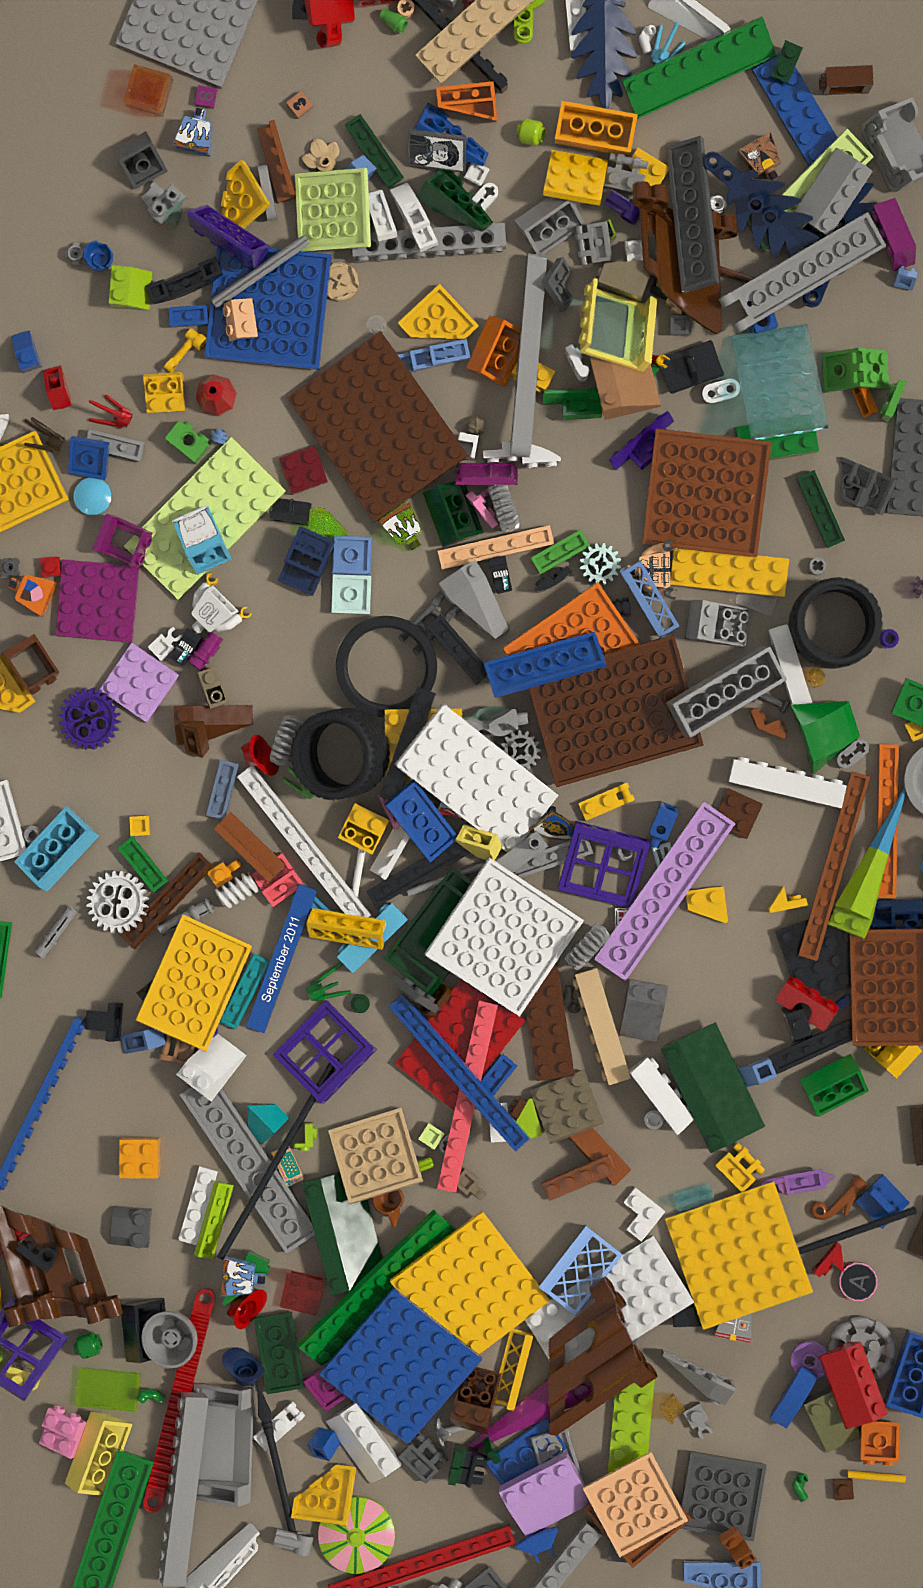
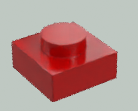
(50, 567)

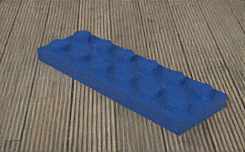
(797, 111)
(544, 664)

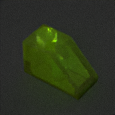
(325, 523)

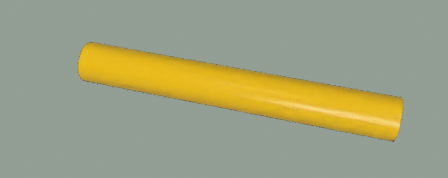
(876, 1476)

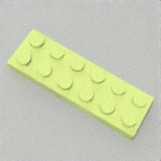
(845, 142)

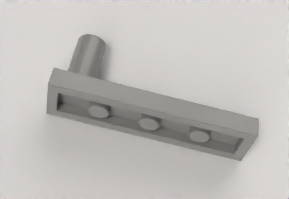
(523, 852)

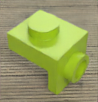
(310, 1135)

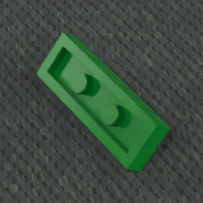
(143, 864)

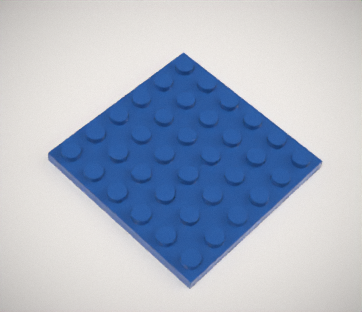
(287, 311)
(400, 1365)

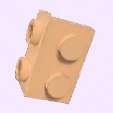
(240, 319)

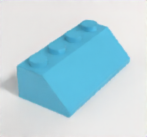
(56, 849)

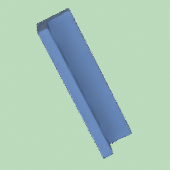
(636, 591)

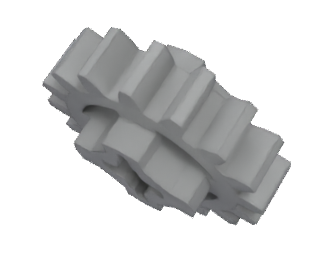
(529, 740)

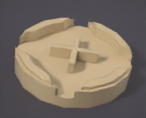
(342, 282)

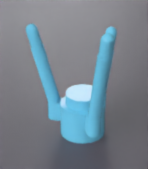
(663, 54)

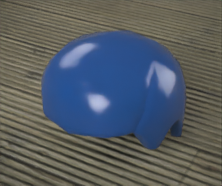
(97, 256)

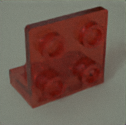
(302, 1292)

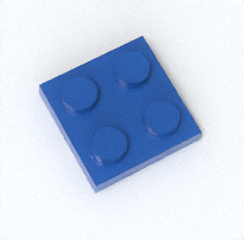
(88, 457)

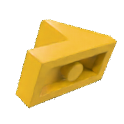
(780, 902)

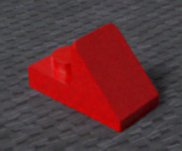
(834, 1256)

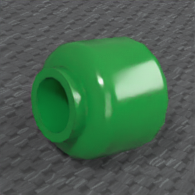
(88, 1345)

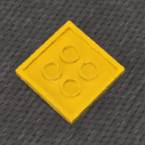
(575, 177)

